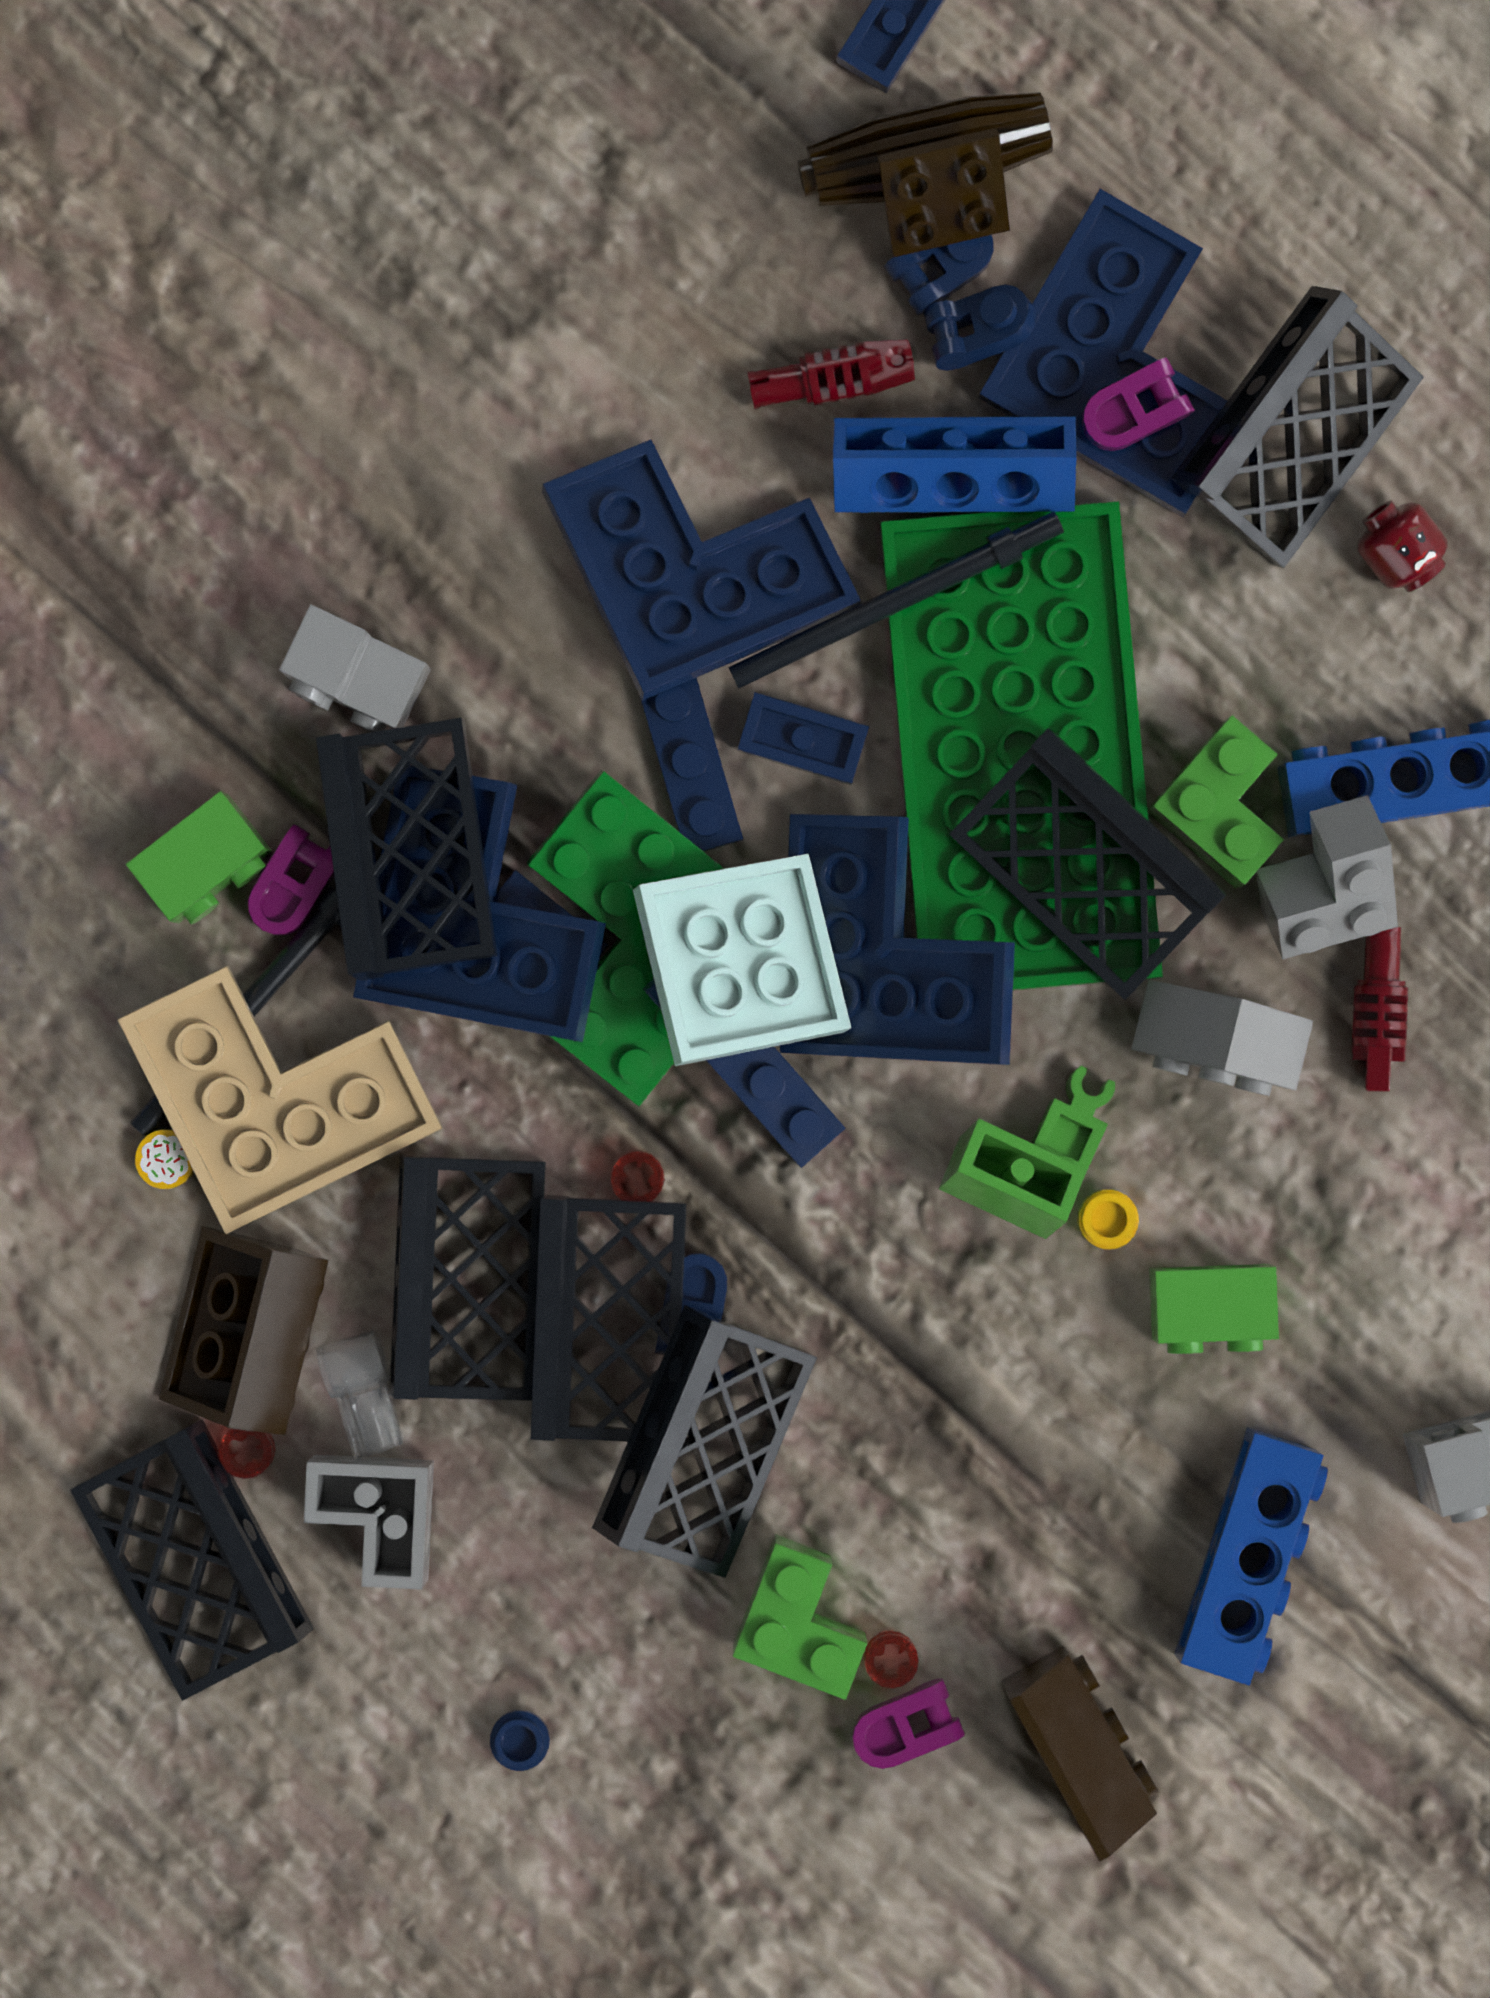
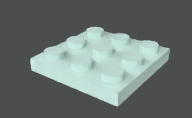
(741, 959)

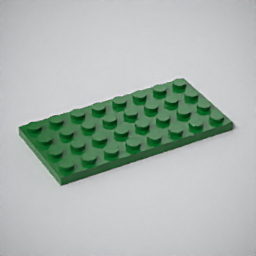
(975, 688)

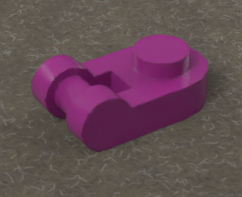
(1116, 416)
(280, 902)
(886, 1737)

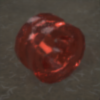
(619, 1175)
(253, 1467)
(905, 1670)

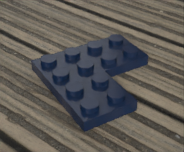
(1093, 332)
(687, 602)
(543, 958)
(899, 992)

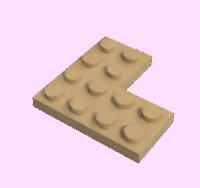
(266, 1132)

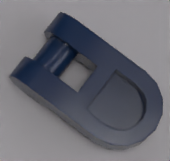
(957, 262)
(1000, 320)
(703, 1290)

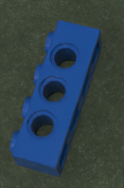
(954, 464)
(1307, 779)
(1259, 1464)

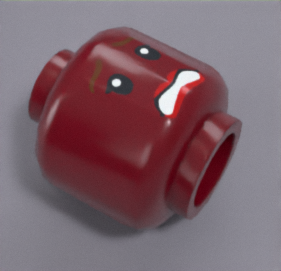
(1402, 545)

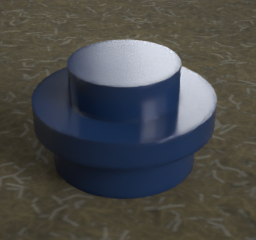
(519, 1740)

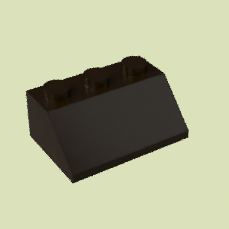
(243, 1331)
(1082, 1749)

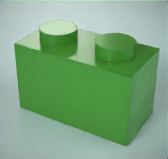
(200, 860)
(1012, 1179)
(1214, 1306)

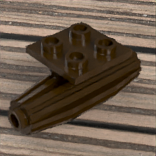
(932, 166)

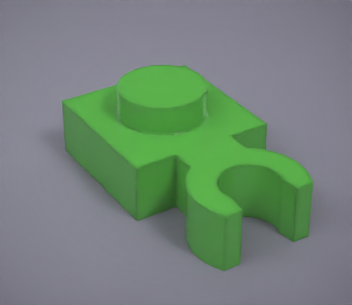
(1071, 1128)

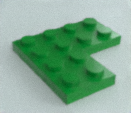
(597, 860)

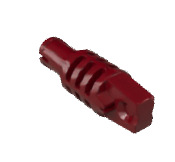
(835, 374)
(1380, 1010)

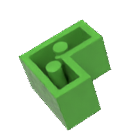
(1205, 807)
(784, 1631)

